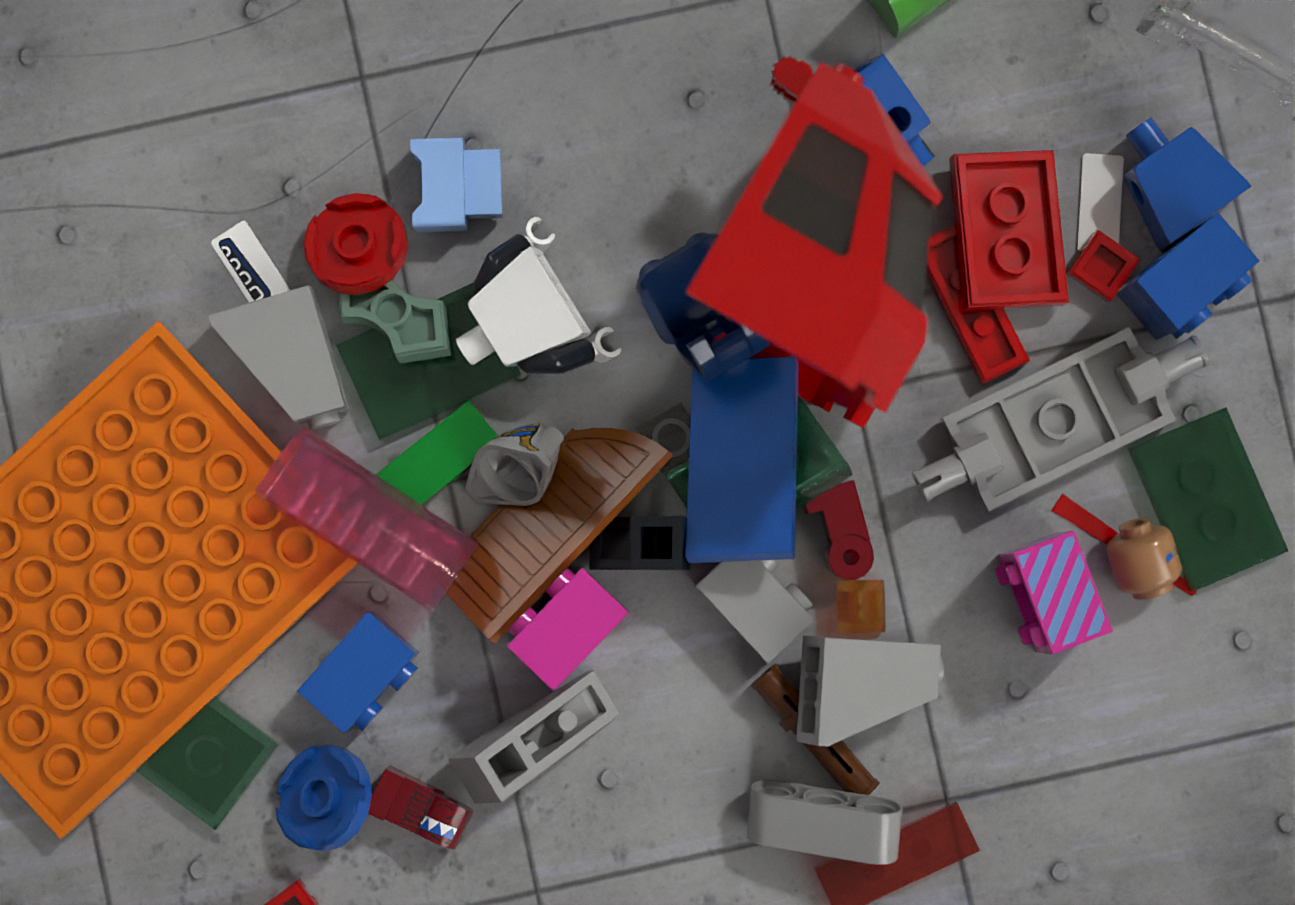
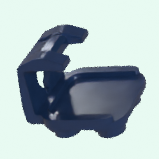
(687, 321)

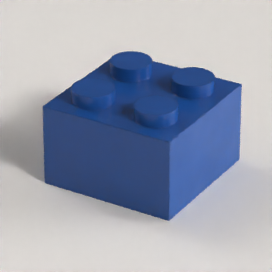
(1191, 274)

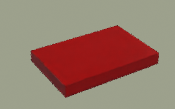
(1008, 230)

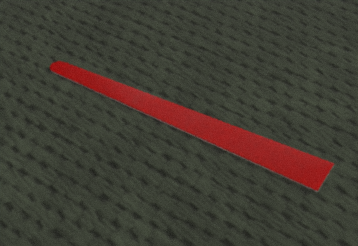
(1091, 524)

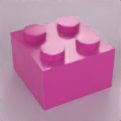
(567, 627)

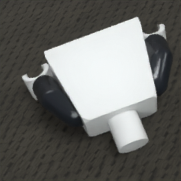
(528, 312)

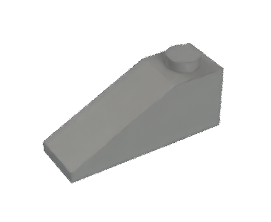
(533, 739)

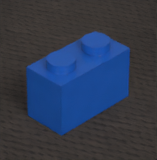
(359, 672)

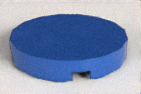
(323, 798)

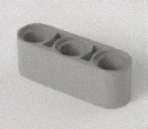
(824, 822)

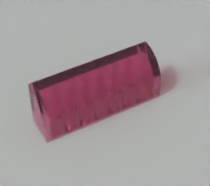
(366, 518)

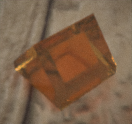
(861, 606)

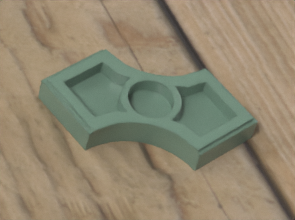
(412, 324)

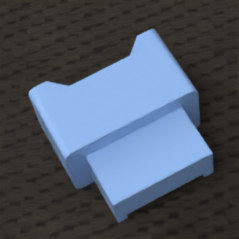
(456, 184)

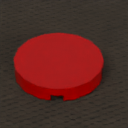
(356, 244)

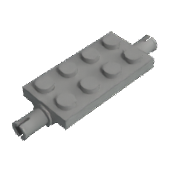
(1059, 418)

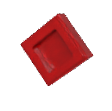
(1103, 266)

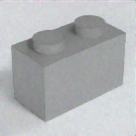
(757, 604)

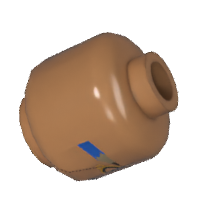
(1144, 559)

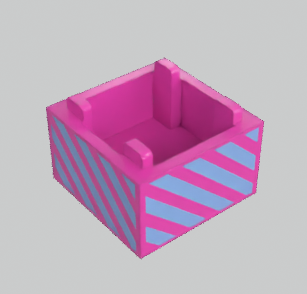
(1054, 593)

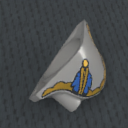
(515, 466)

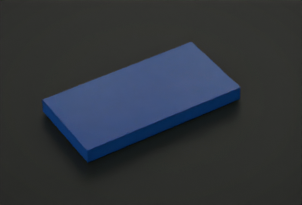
(743, 463)

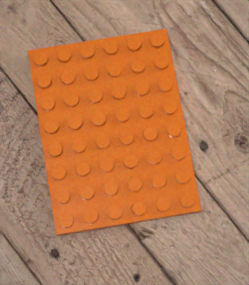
(137, 574)

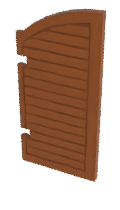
(535, 543)

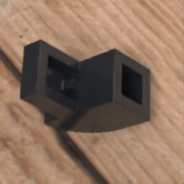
(641, 544)

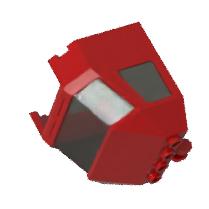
(830, 245)

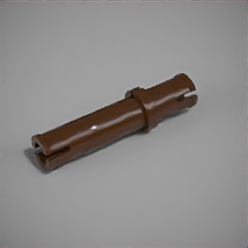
(773, 687)

